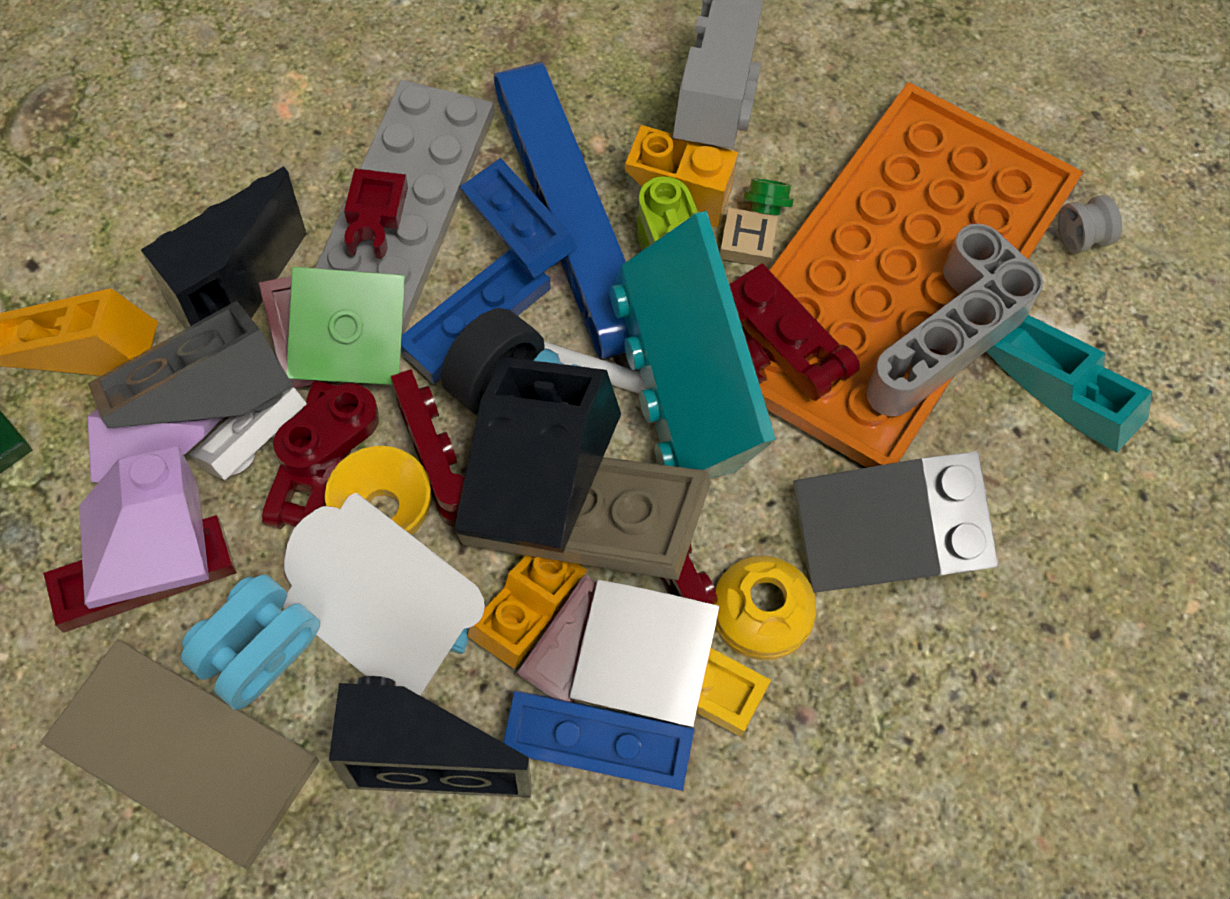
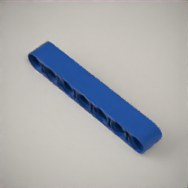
(567, 190)

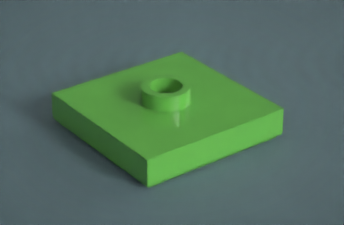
(345, 325)

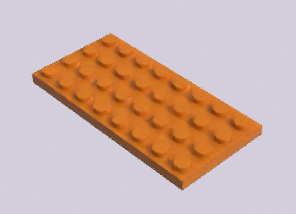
(879, 247)

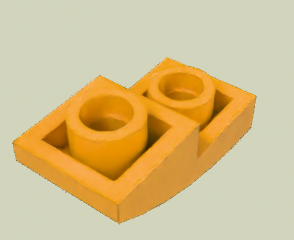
(525, 607)

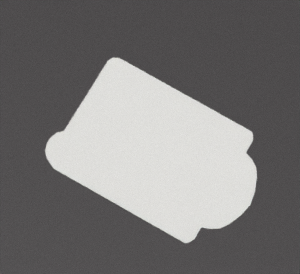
(378, 592)

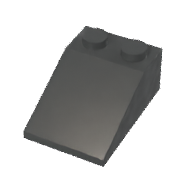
(199, 373)
(895, 522)

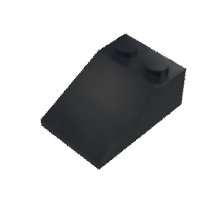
(408, 744)

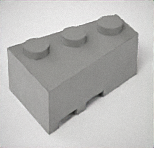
(720, 74)

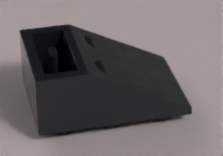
(228, 250)
(536, 452)

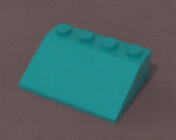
(691, 353)

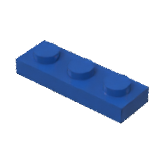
(518, 218)
(500, 285)
(599, 739)

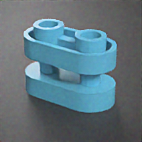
(249, 640)

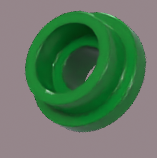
(768, 196)

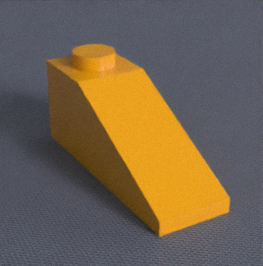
(76, 334)

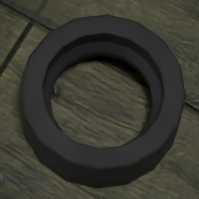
(479, 350)

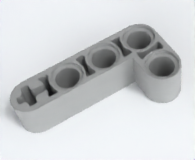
(985, 274)

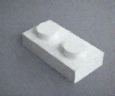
(236, 440)

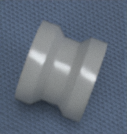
(1089, 224)

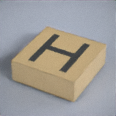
(748, 237)

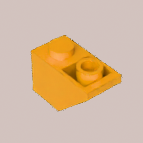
(702, 167)

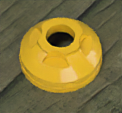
(385, 472)
(759, 632)

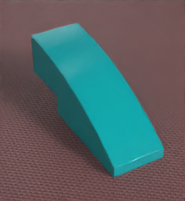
(1073, 382)

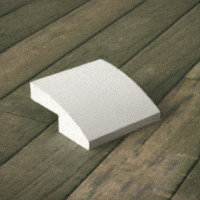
(644, 652)

